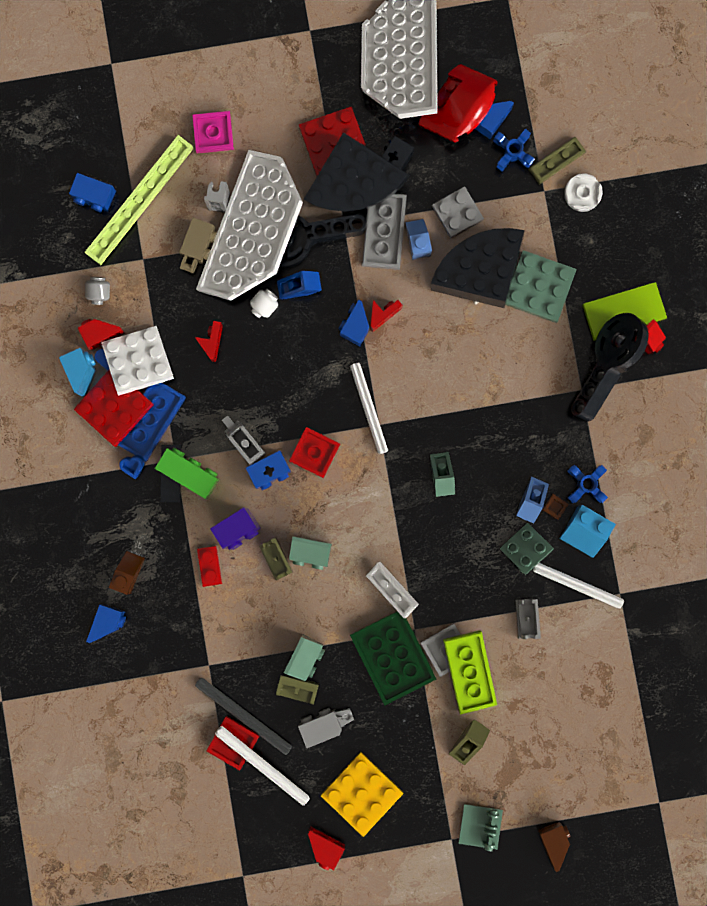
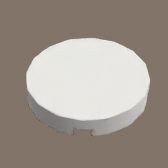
(583, 192)

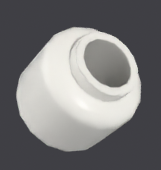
(264, 303)

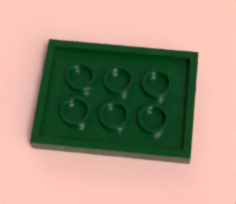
(393, 657)

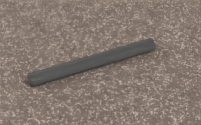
(243, 716)

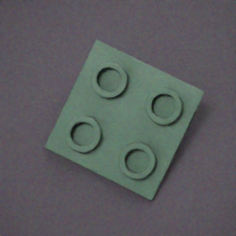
(526, 548)
(480, 827)

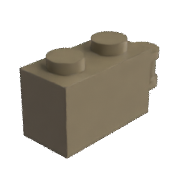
(197, 244)

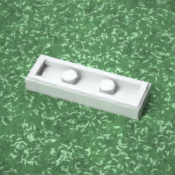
(392, 590)

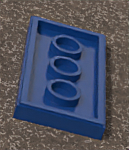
(153, 425)

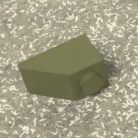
(469, 742)

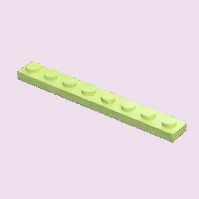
(139, 200)

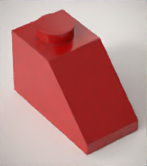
(97, 331)
(656, 337)
(325, 848)

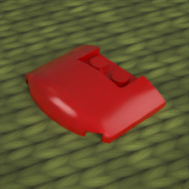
(461, 103)

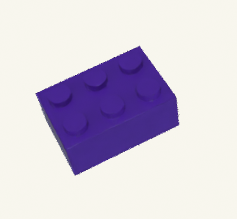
(235, 529)

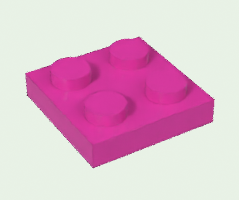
(213, 132)

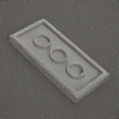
(385, 233)

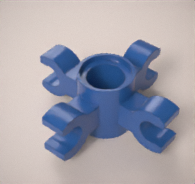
(502, 141)
(580, 477)

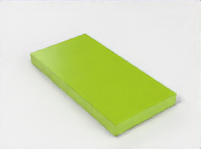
(641, 301)
(470, 672)

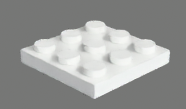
(137, 360)

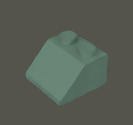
(310, 552)
(303, 659)

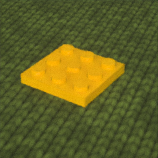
(362, 794)

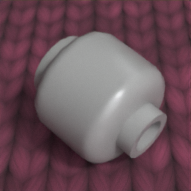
(97, 290)

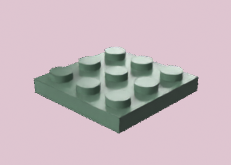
(540, 286)

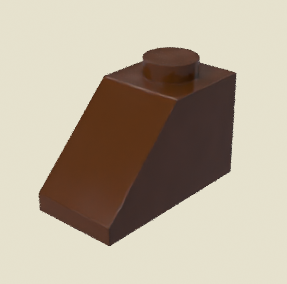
(126, 573)
(556, 843)

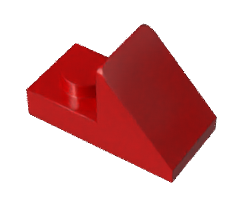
(379, 316)
(211, 345)

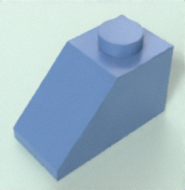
(418, 239)
(532, 500)

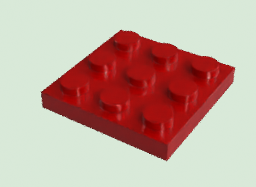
(324, 132)
(112, 414)

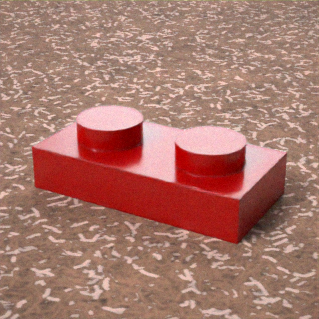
(209, 566)

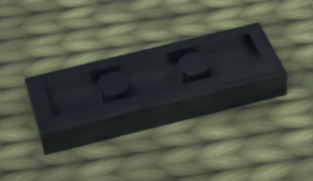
(169, 488)

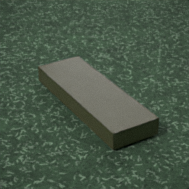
(557, 160)

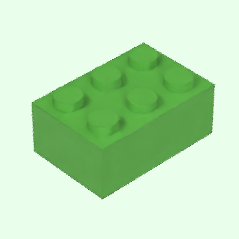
(188, 472)

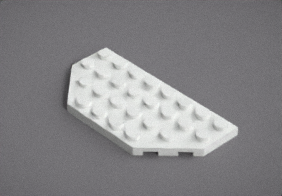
(401, 57)
(252, 228)

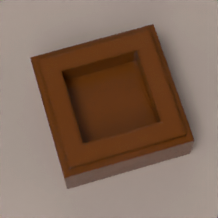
(555, 506)

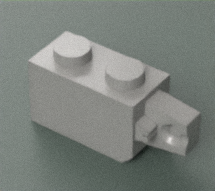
(243, 441)
(324, 726)

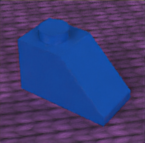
(494, 118)
(299, 284)
(106, 622)

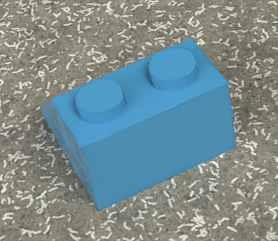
(79, 370)
(587, 531)

